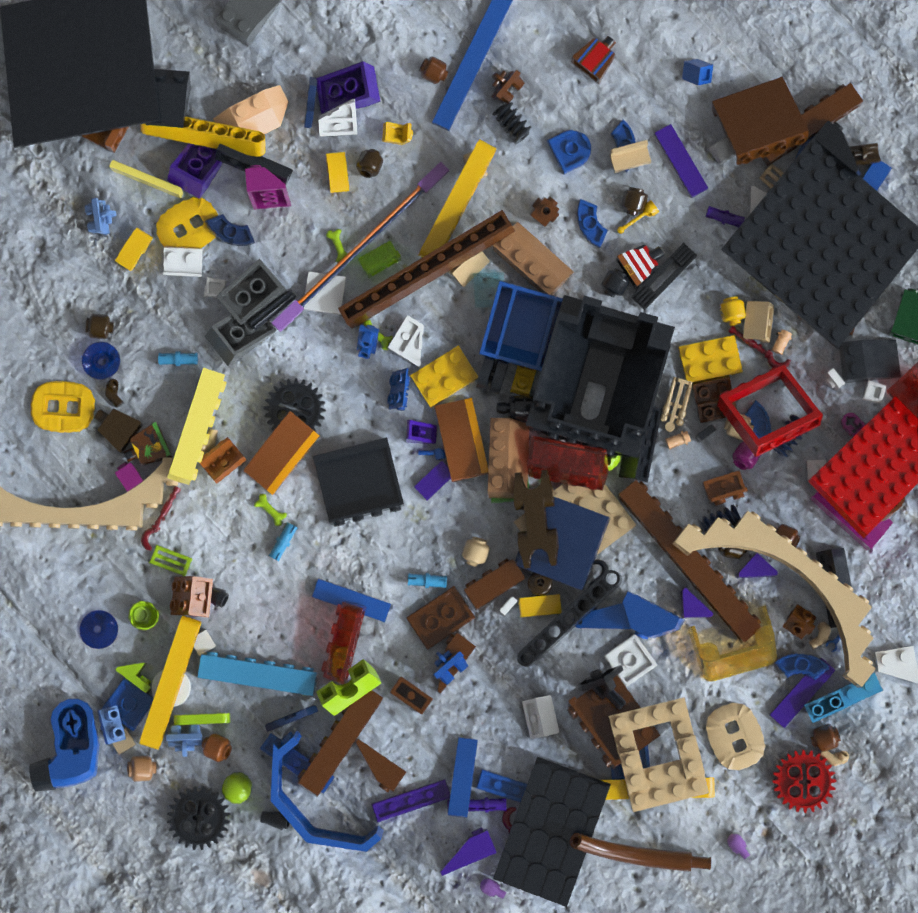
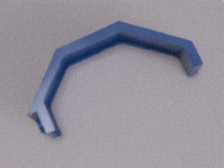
(298, 820)

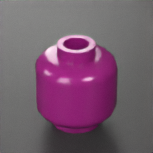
(743, 457)

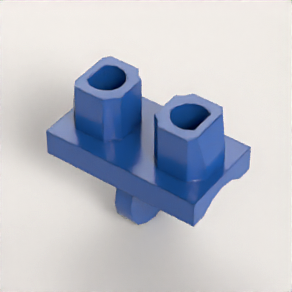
(367, 340)
(443, 673)

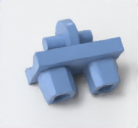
(102, 216)
(111, 725)
(184, 742)

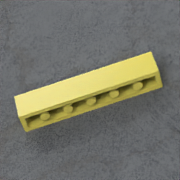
(196, 426)

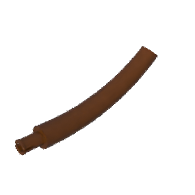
(638, 855)

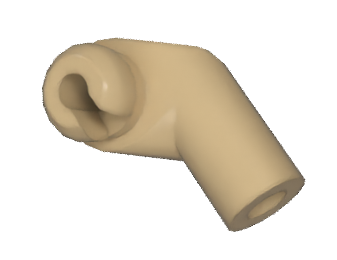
(211, 441)
(836, 758)

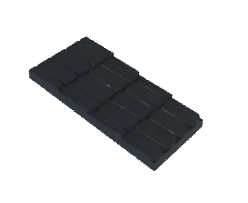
(538, 845)

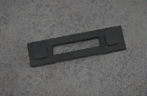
(683, 257)

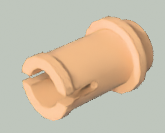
(781, 342)
(677, 440)

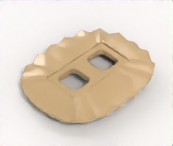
(748, 731)

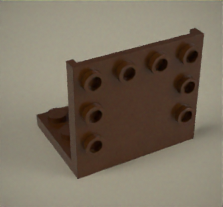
(593, 718)

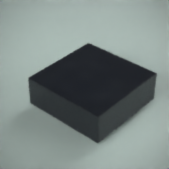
(705, 433)

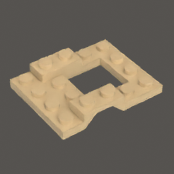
(597, 501)
(665, 781)

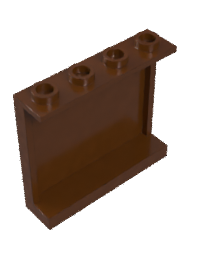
(760, 120)

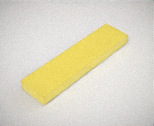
(146, 179)

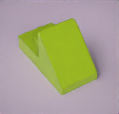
(131, 673)

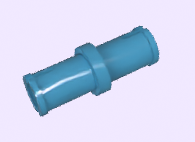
(177, 358)
(283, 541)
(427, 580)

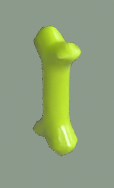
(335, 237)
(384, 340)
(277, 516)

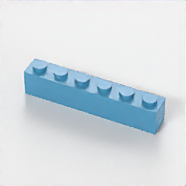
(257, 675)

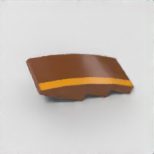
(461, 439)
(281, 453)

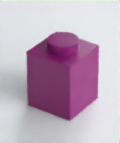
(128, 476)

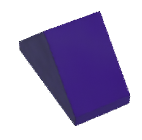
(421, 432)
(757, 568)
(692, 606)

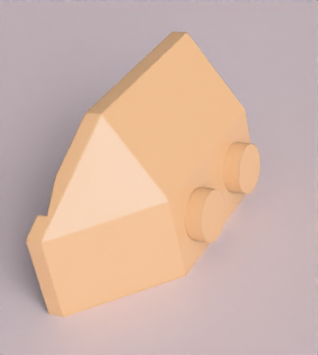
(259, 112)

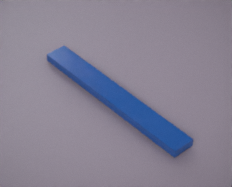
(471, 63)

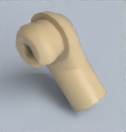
(823, 635)

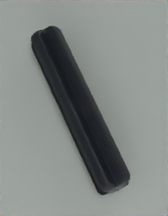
(272, 309)

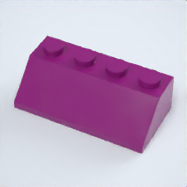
(265, 189)
(866, 542)

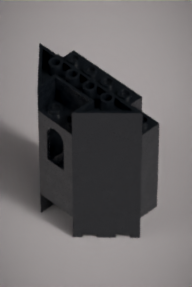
(609, 350)

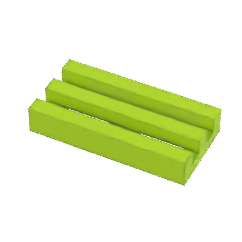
(186, 566)

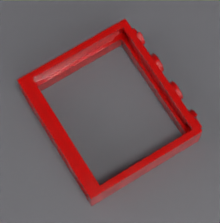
(781, 435)

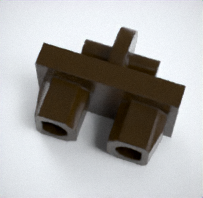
(866, 153)

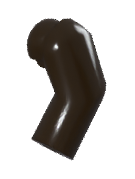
(111, 393)

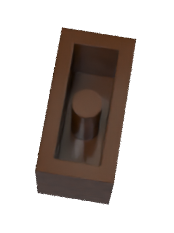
(411, 695)

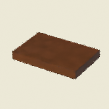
(440, 617)

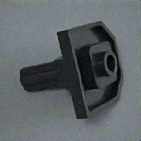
(603, 685)

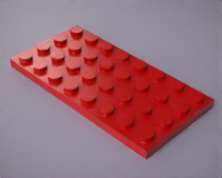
(872, 468)

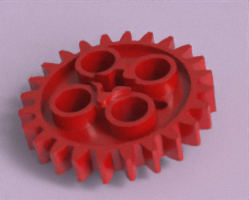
(786, 781)

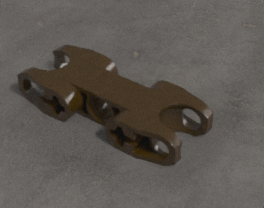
(537, 534)

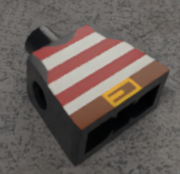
(639, 264)

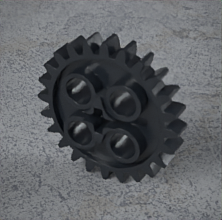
(300, 393)
(181, 815)

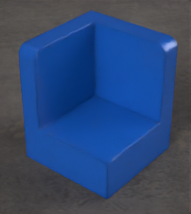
(697, 72)

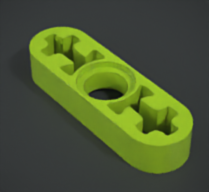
(202, 719)

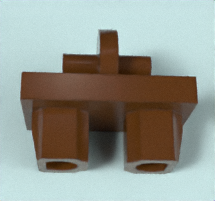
(511, 80)

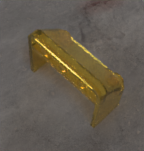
(717, 666)

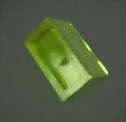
(379, 259)

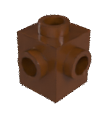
(539, 205)
(800, 622)

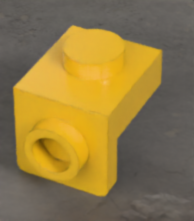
(397, 133)

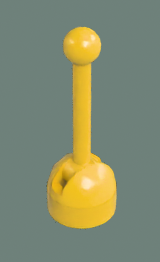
(650, 210)

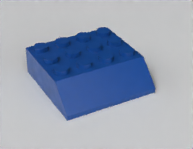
(520, 326)

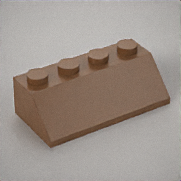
(533, 260)
(507, 456)

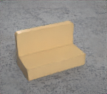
(630, 156)
(464, 272)
(758, 321)

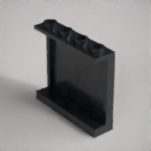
(358, 482)

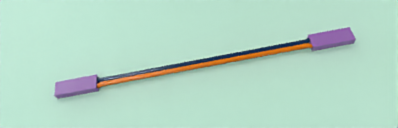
(295, 308)

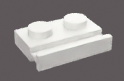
(183, 261)

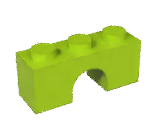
(338, 697)

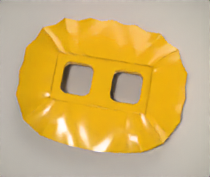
(181, 214)
(61, 420)

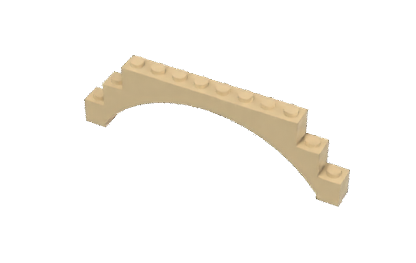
(119, 512)
(844, 605)

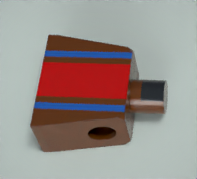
(595, 58)

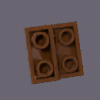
(707, 396)

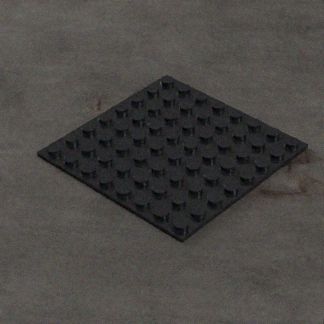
(77, 67)
(824, 243)

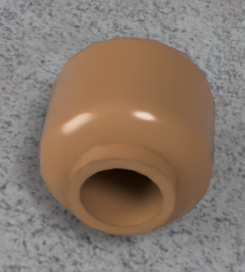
(141, 768)

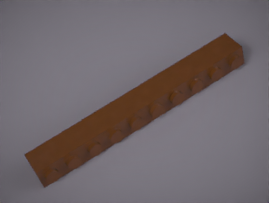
(426, 269)
(694, 566)

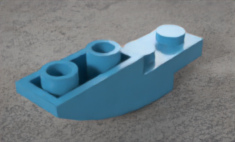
(842, 698)

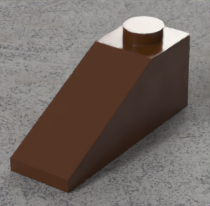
(454, 645)
(383, 769)

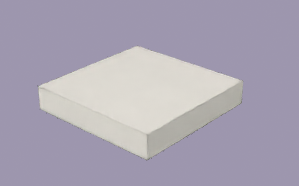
(329, 297)
(633, 658)

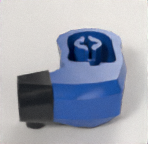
(75, 748)

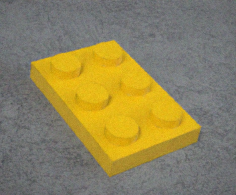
(710, 359)
(444, 376)

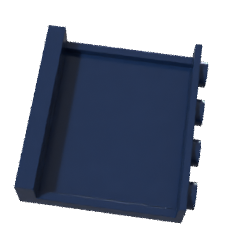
(579, 541)

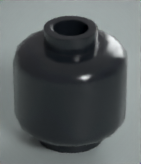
(615, 283)

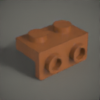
(222, 460)
(724, 487)

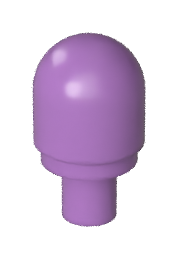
(738, 845)
(491, 888)

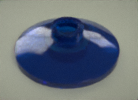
(99, 351)
(108, 631)

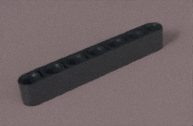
(560, 622)

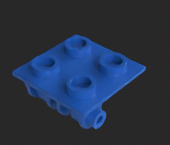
(399, 382)

